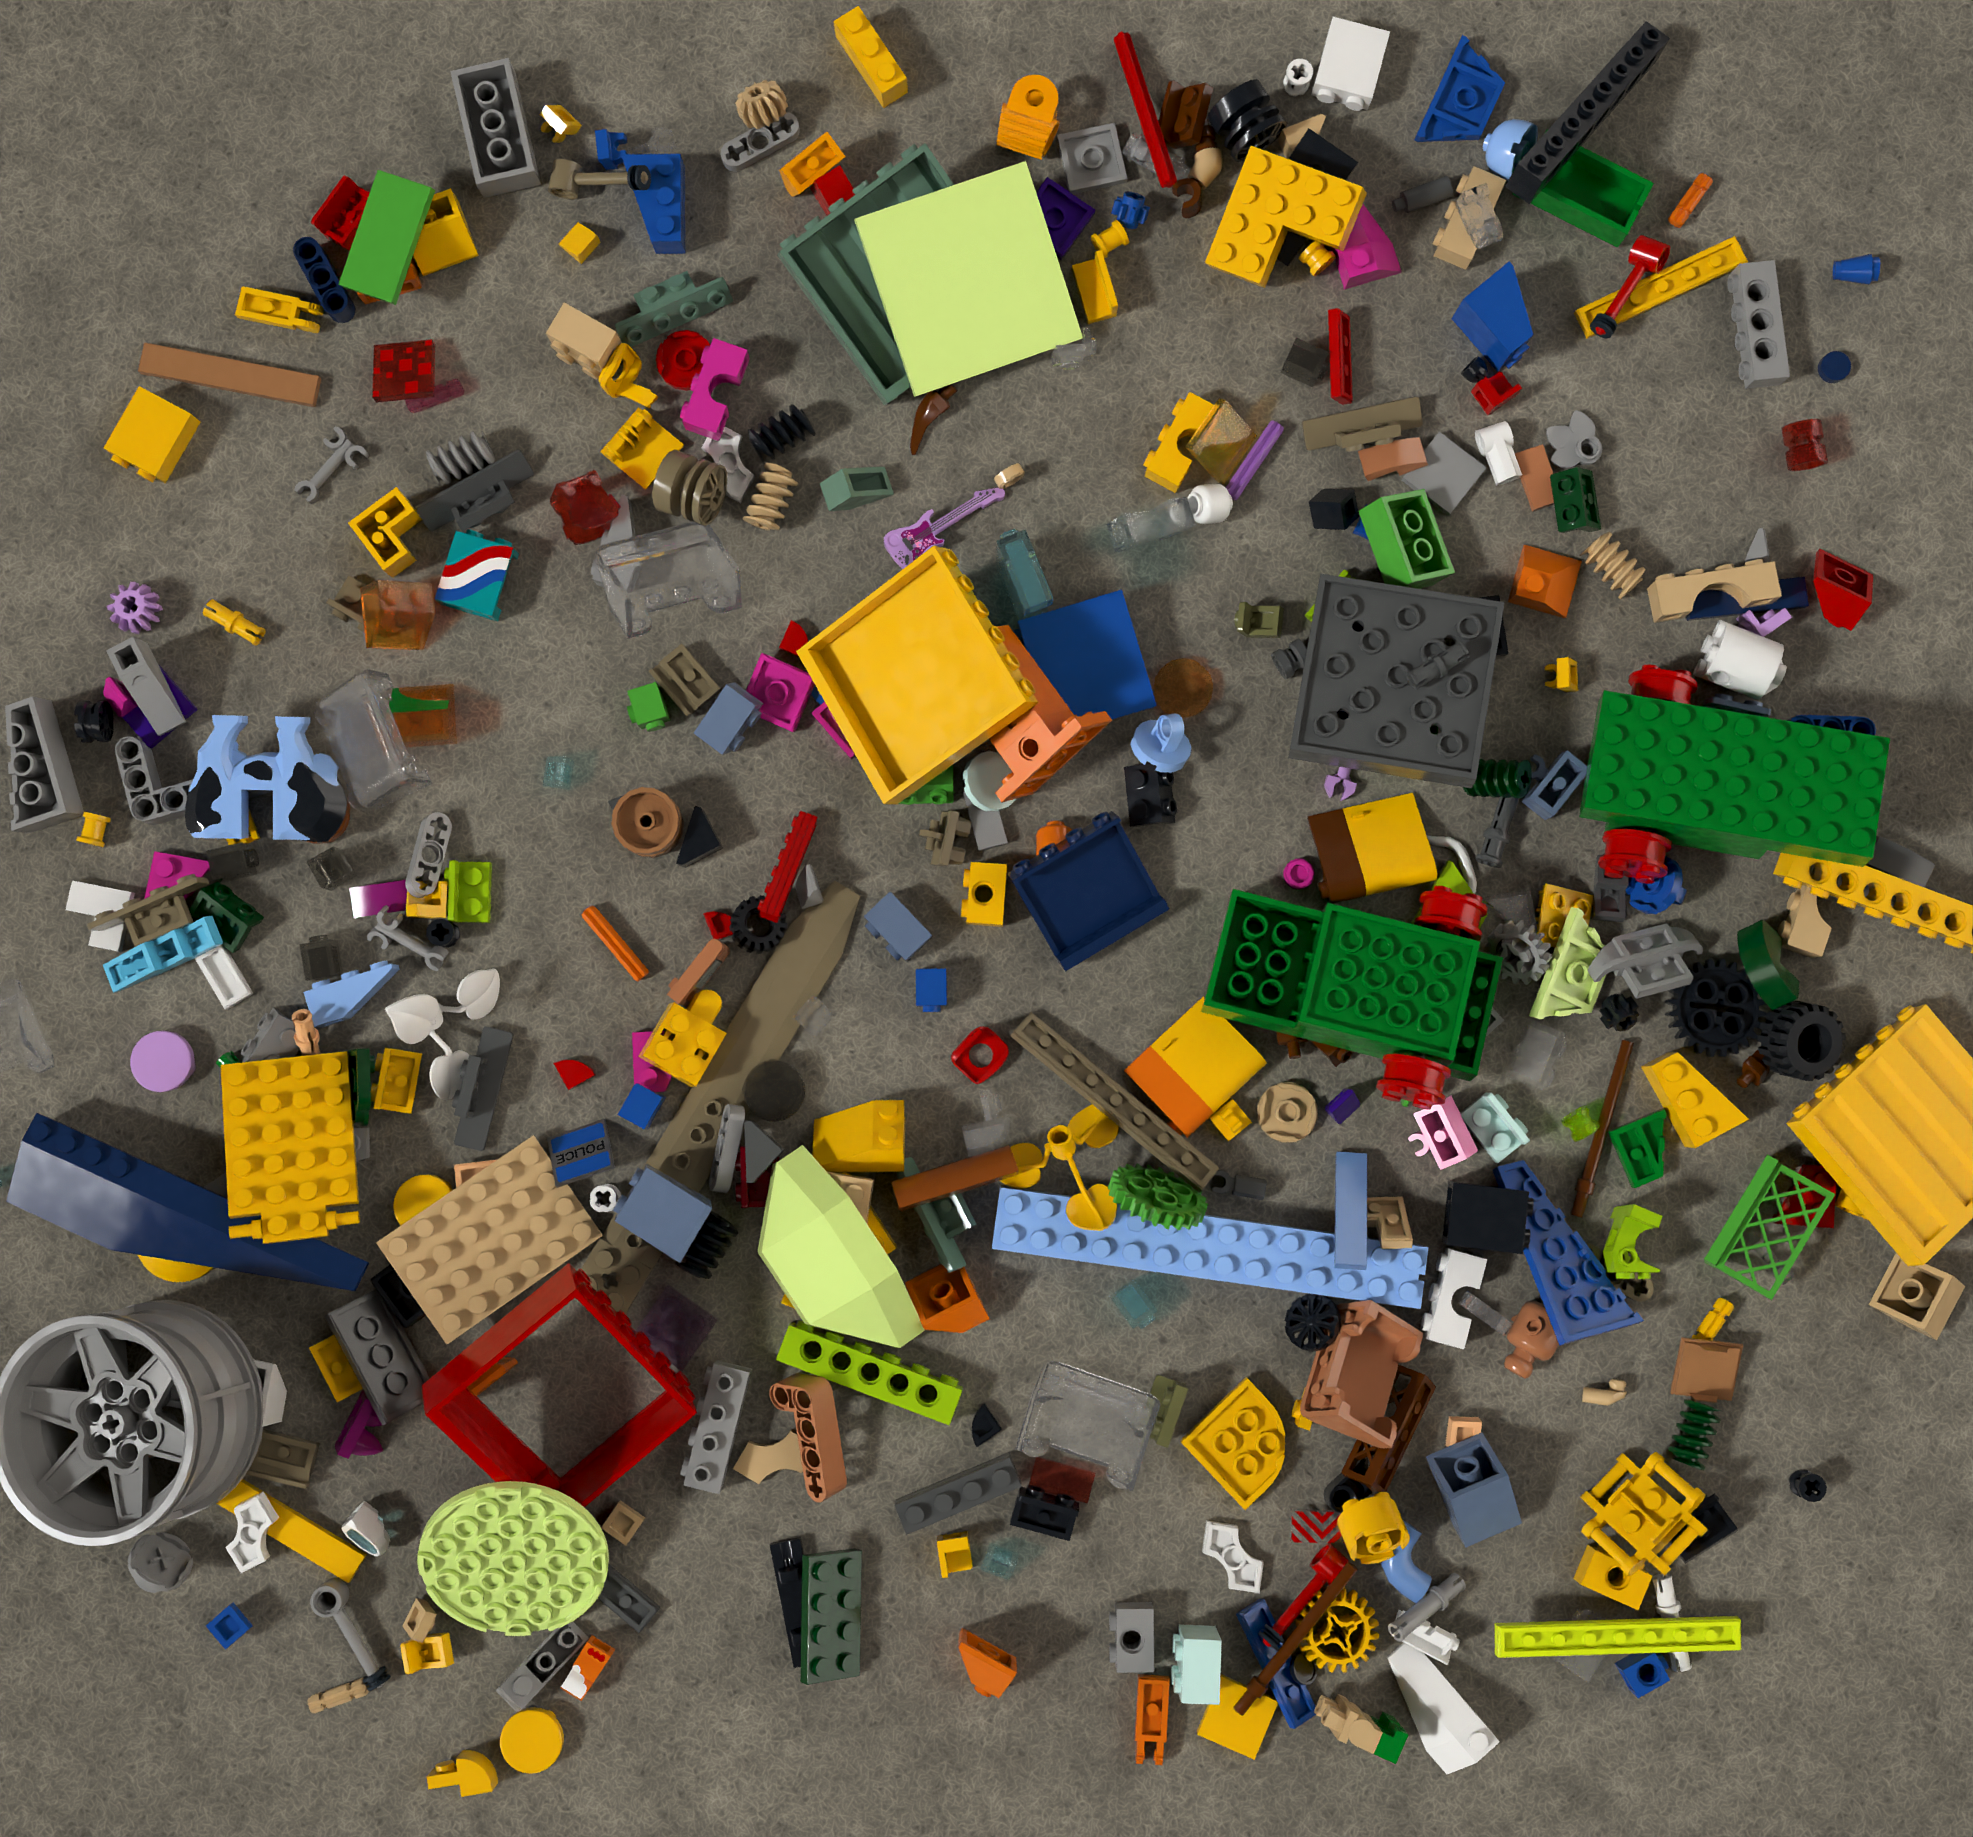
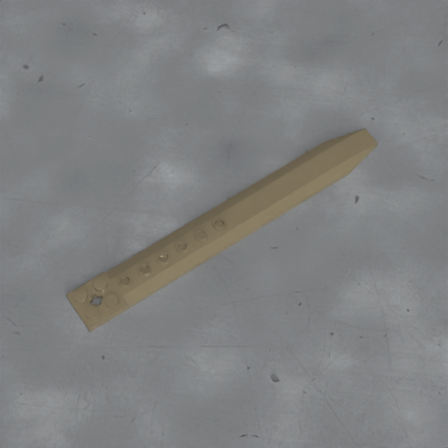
(755, 1035)

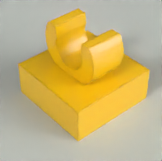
(559, 119)
(1566, 675)
(1230, 1119)

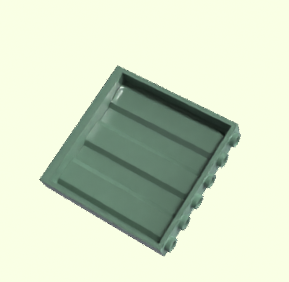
(837, 276)

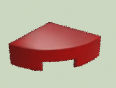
(793, 639)
(718, 924)
(574, 1072)

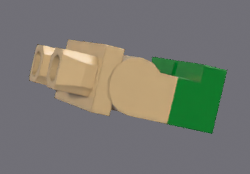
(1346, 1721)

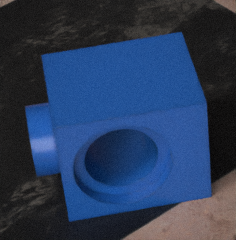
(931, 989)
(1641, 1685)

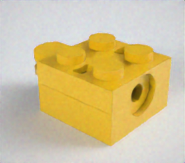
(688, 1038)

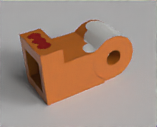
(587, 1667)

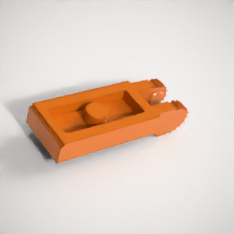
(1151, 1715)

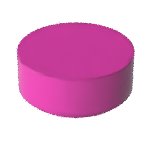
(1298, 874)

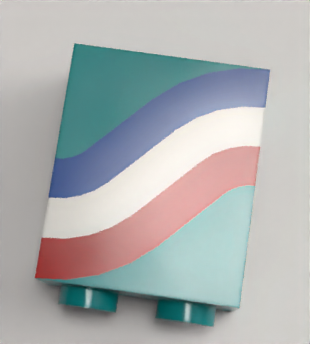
(475, 574)

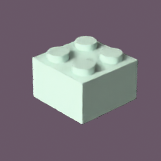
(1198, 1664)

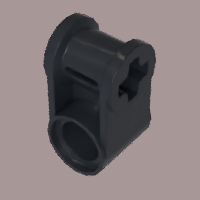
(1353, 1489)

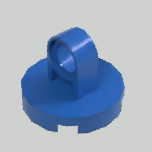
(1659, 895)

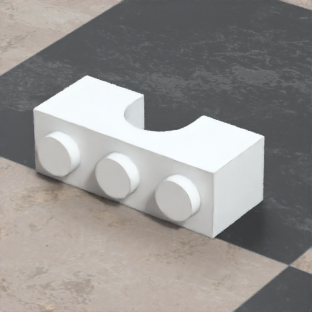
(1456, 1271)

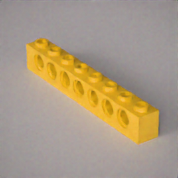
(1878, 901)

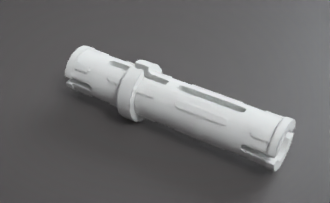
(1669, 1608)

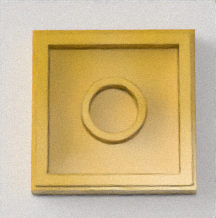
(1230, 1728)

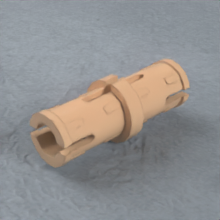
(306, 1035)

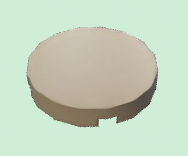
(1278, 1113)

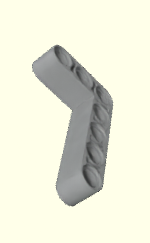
(152, 790)

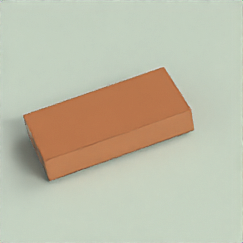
(1536, 477)

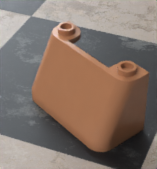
(1357, 1372)

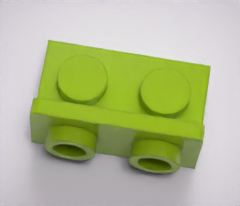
(468, 891)

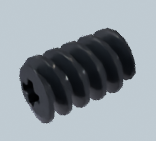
(780, 432)
(708, 1247)

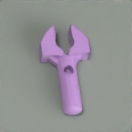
(1343, 774)

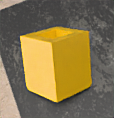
(430, 906)
(954, 1553)

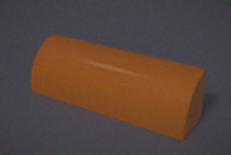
(954, 1178)

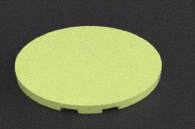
(513, 1558)

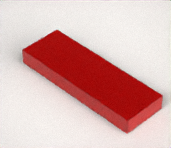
(1340, 356)

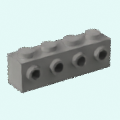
(717, 1426)

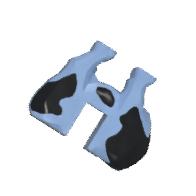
(305, 786)

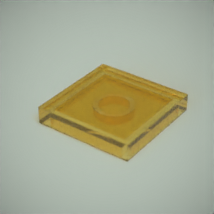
(1221, 441)

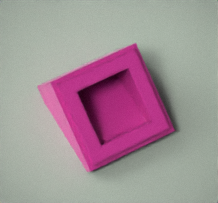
(118, 696)

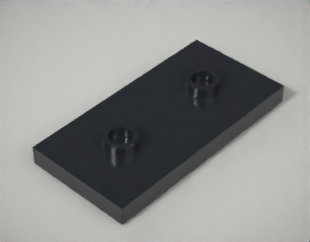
(1322, 156)

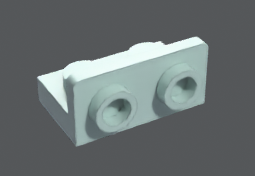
(1494, 1126)

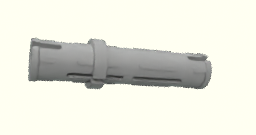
(1436, 1599)

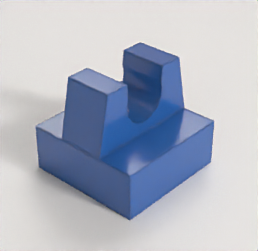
(607, 148)
(229, 1625)

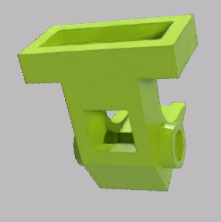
(1627, 1225)

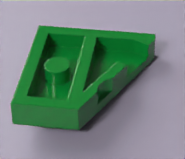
(1641, 1147)

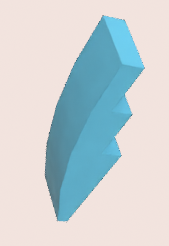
(162, 954)

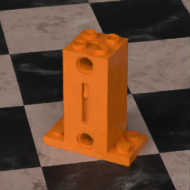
(1043, 736)

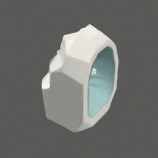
(367, 1530)

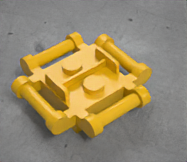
(1643, 1514)

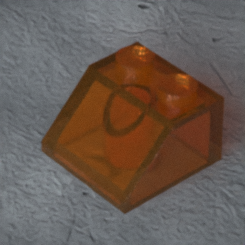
(397, 614)

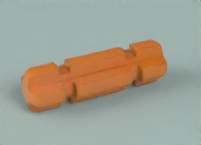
(1690, 200)

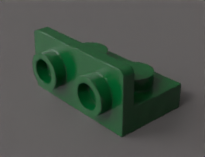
(1575, 500)
(231, 914)

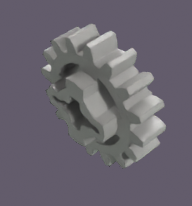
(1519, 951)

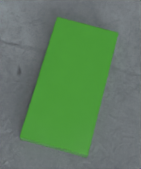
(386, 237)

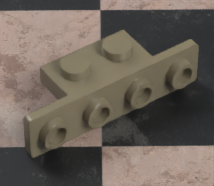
(1363, 425)
(155, 914)

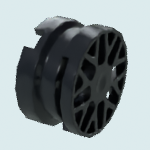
(94, 721)

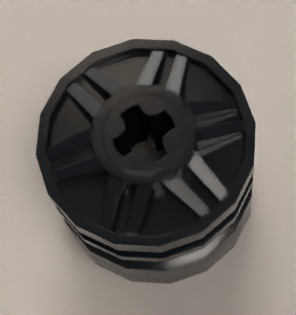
(1246, 119)

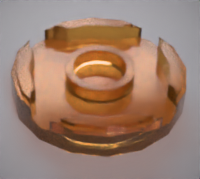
(1181, 696)

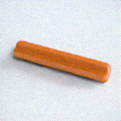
(615, 943)

